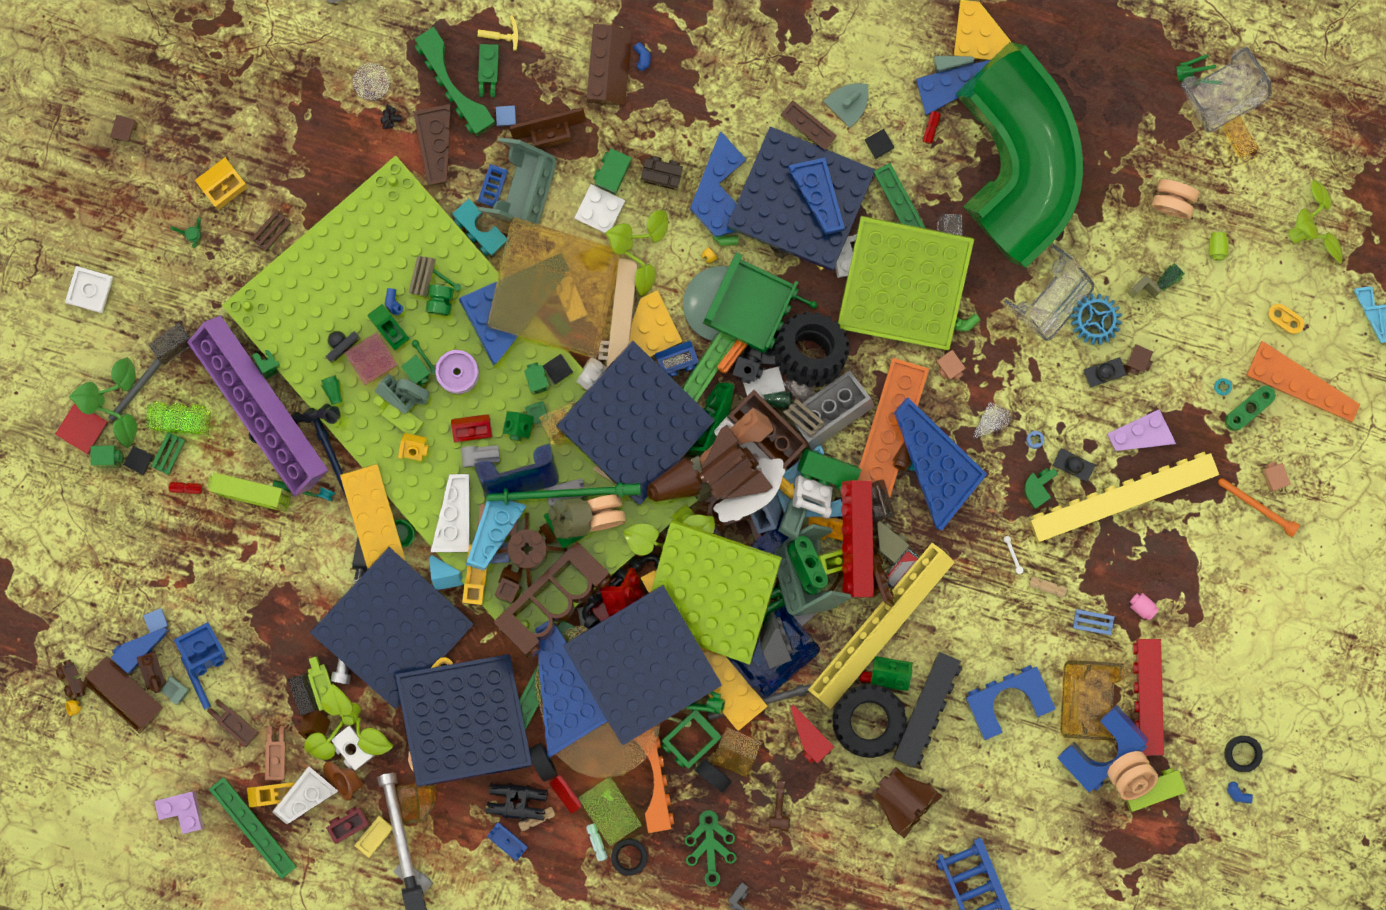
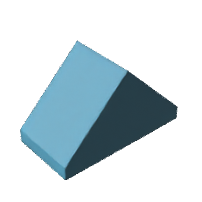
(444, 575)

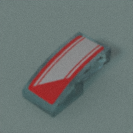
(901, 567)

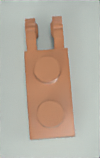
(275, 755)

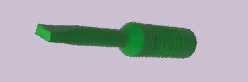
(279, 484)

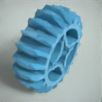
(1092, 311)

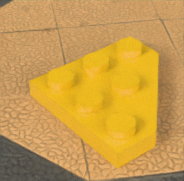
(978, 32)
(652, 326)

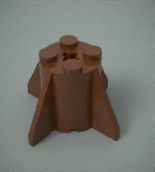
(732, 469)
(535, 557)
(904, 800)

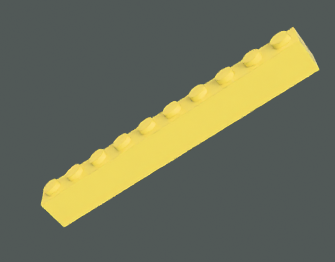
(1124, 497)
(881, 626)

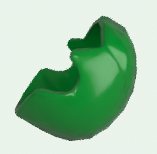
(405, 532)

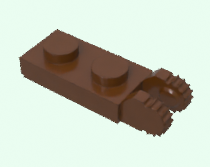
(234, 724)

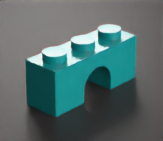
(490, 241)

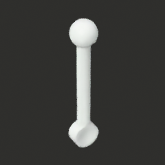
(1019, 569)

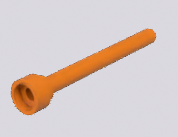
(1289, 526)

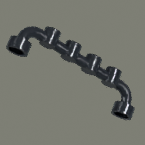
(329, 413)
(596, 599)

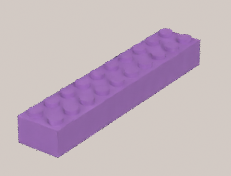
(257, 406)

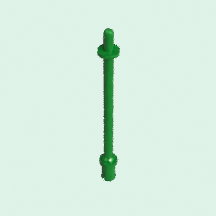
(620, 490)

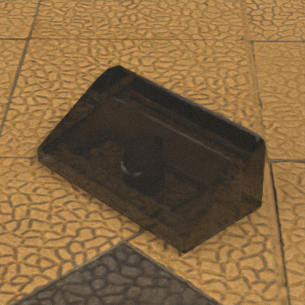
(881, 502)
(303, 694)

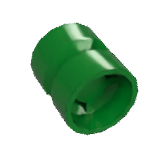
(439, 300)

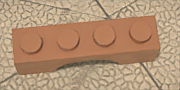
(750, 428)

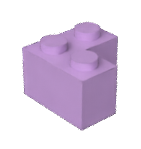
(183, 806)

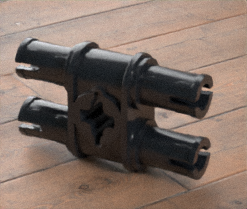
(522, 810)

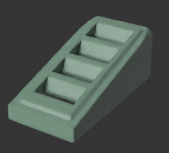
(946, 63)
(387, 390)

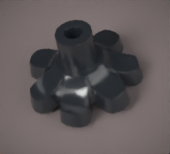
(389, 117)

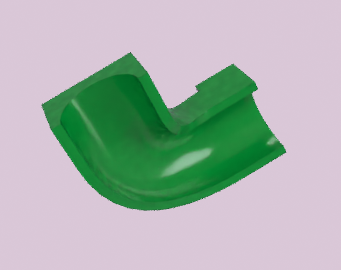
(1036, 150)

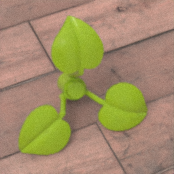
(1306, 228)
(621, 241)
(642, 536)
(336, 703)

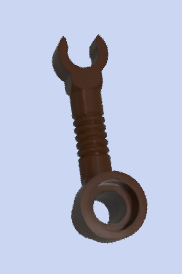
(780, 821)

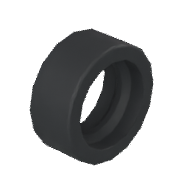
(542, 763)
(1243, 768)
(713, 775)
(632, 871)

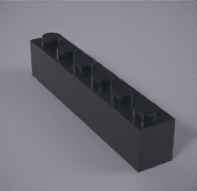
(926, 709)

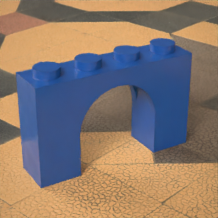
(982, 701)
(1092, 773)

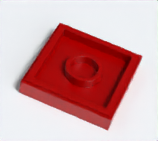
(81, 429)

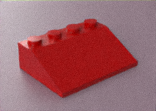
(810, 738)

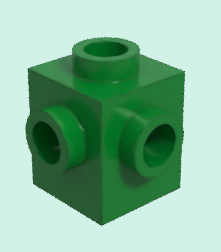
(517, 425)

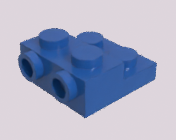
(200, 649)

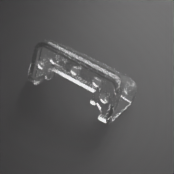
(1228, 90)

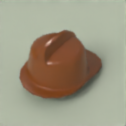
(343, 780)

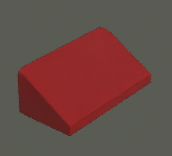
(471, 428)
(566, 794)

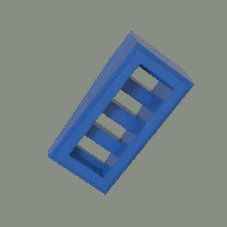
(492, 168)

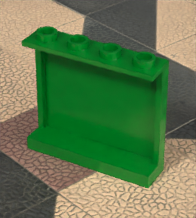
(750, 304)

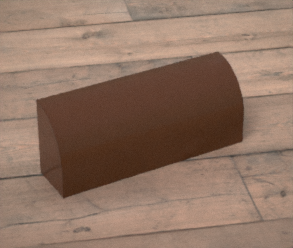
(123, 694)

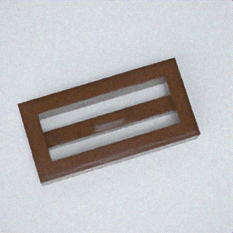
(260, 242)

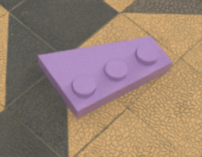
(1142, 433)

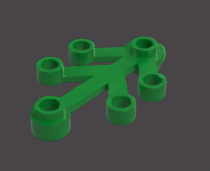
(710, 844)

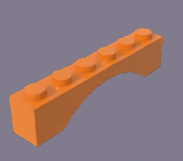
(657, 813)

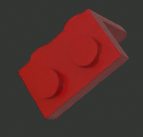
(619, 597)

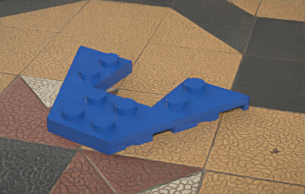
(711, 201)

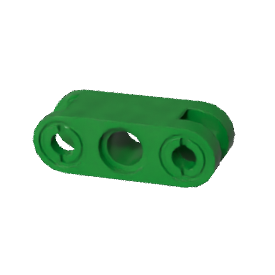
(1257, 401)
(802, 553)

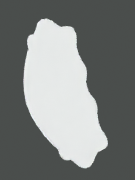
(742, 506)

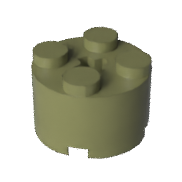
(570, 517)

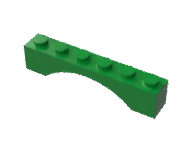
(476, 115)

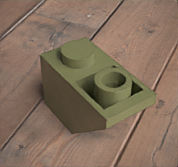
(889, 543)

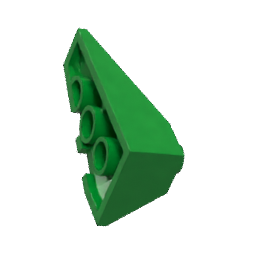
(718, 407)

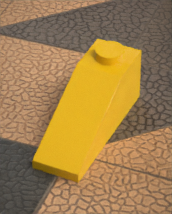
(267, 794)

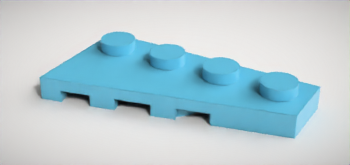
(492, 531)

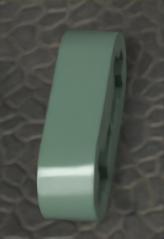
(412, 391)

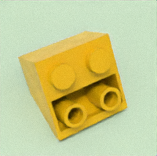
(221, 183)

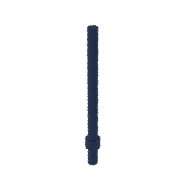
(322, 436)

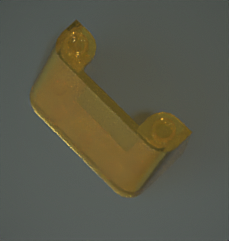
(1087, 698)

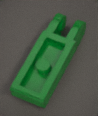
(488, 68)

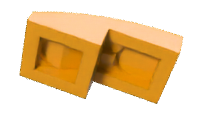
(835, 524)

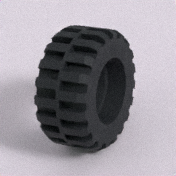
(821, 331)
(869, 694)

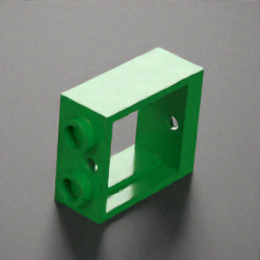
(707, 727)

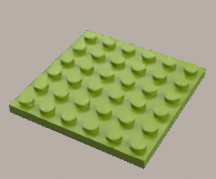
(905, 282)
(717, 588)

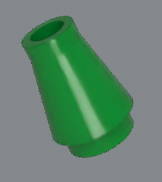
(332, 389)

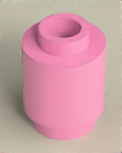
(1143, 606)

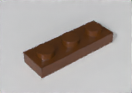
(808, 125)

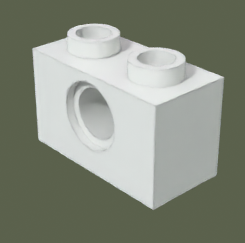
(342, 740)

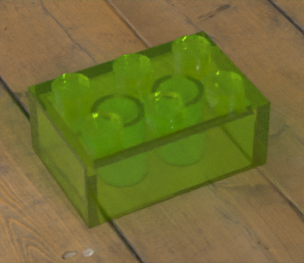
(178, 418)
(610, 811)

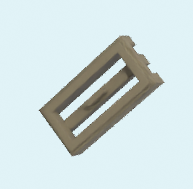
(421, 275)
(792, 408)

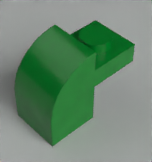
(1034, 489)

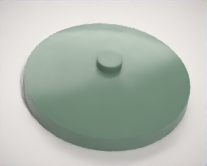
(699, 298)

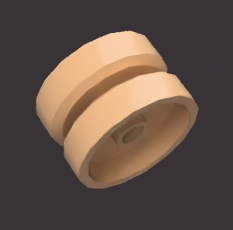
(1175, 199)
(605, 512)
(1132, 775)

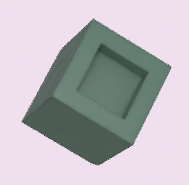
(175, 690)

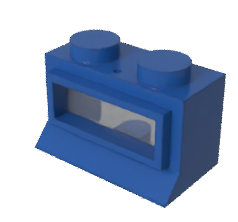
(677, 359)

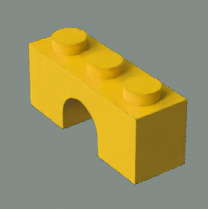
(475, 585)

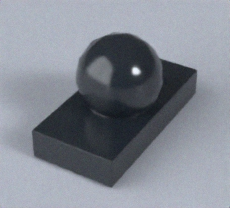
(340, 344)
(1104, 372)
(1074, 465)

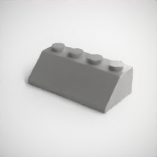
(836, 406)

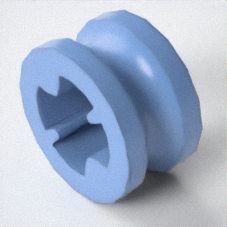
(1036, 445)

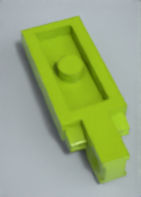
(406, 422)
(319, 680)

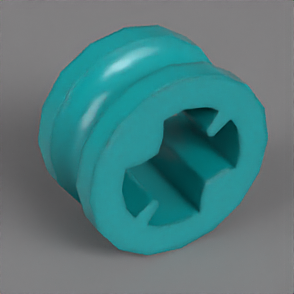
(1226, 382)
(326, 494)

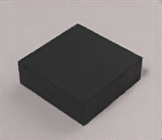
(879, 143)
(557, 368)
(138, 460)

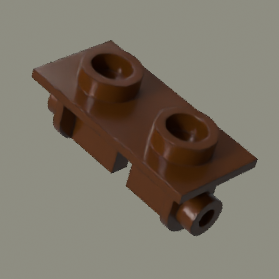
(151, 672)
(72, 687)

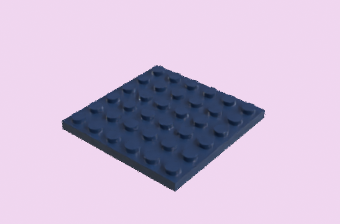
(776, 210)
(634, 421)
(390, 625)
(642, 665)
(463, 720)

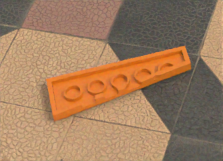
(1292, 379)

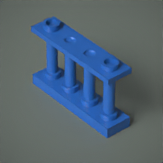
(984, 867)

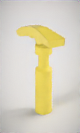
(497, 35)

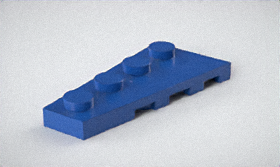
(817, 188)

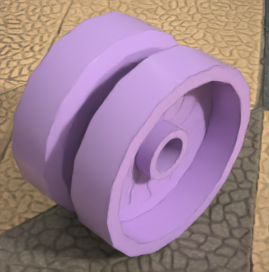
(459, 383)

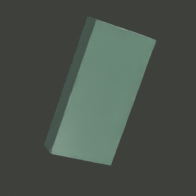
(792, 520)

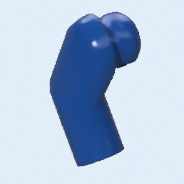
(645, 56)
(391, 304)
(1236, 794)

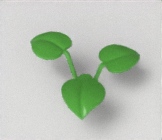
(90, 399)

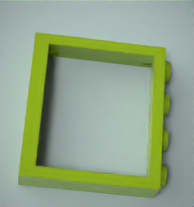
(249, 492)

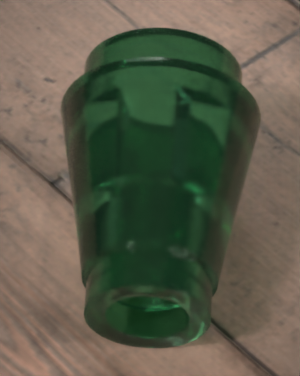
(1170, 277)
(779, 399)

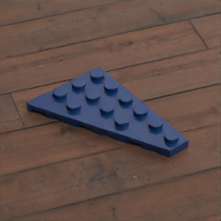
(477, 308)
(940, 464)
(567, 702)

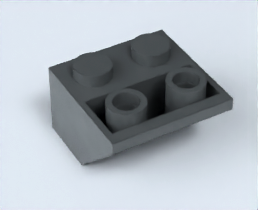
(775, 641)

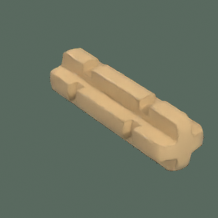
(1048, 586)
(524, 825)

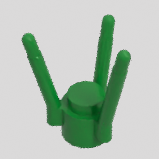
(1186, 71)
(192, 233)
(713, 705)

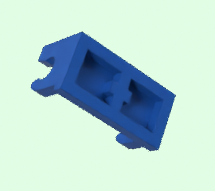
(507, 841)

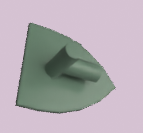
(848, 102)

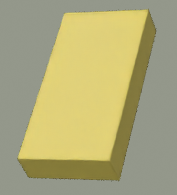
(374, 836)

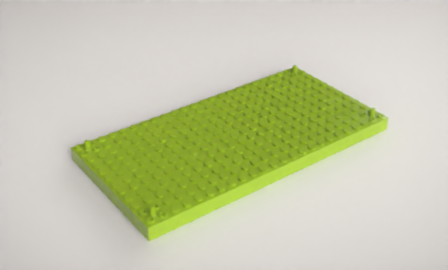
(342, 275)

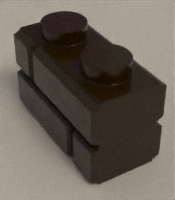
(662, 173)

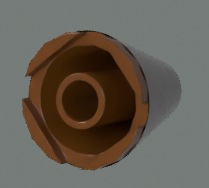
(676, 483)

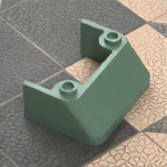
(529, 184)
(795, 597)

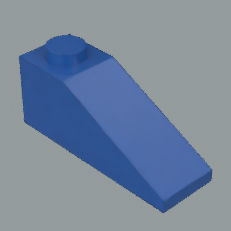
(127, 654)

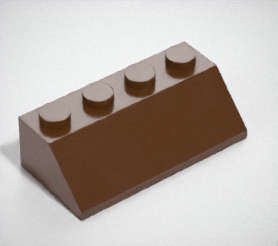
(609, 65)
(783, 441)

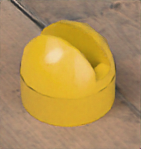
(710, 254)
(72, 707)

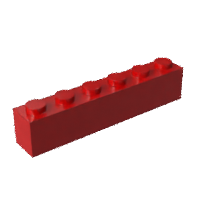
(857, 538)
(1149, 693)

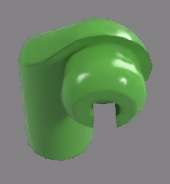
(726, 240)
(966, 325)

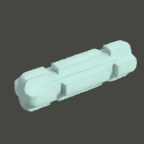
(596, 842)

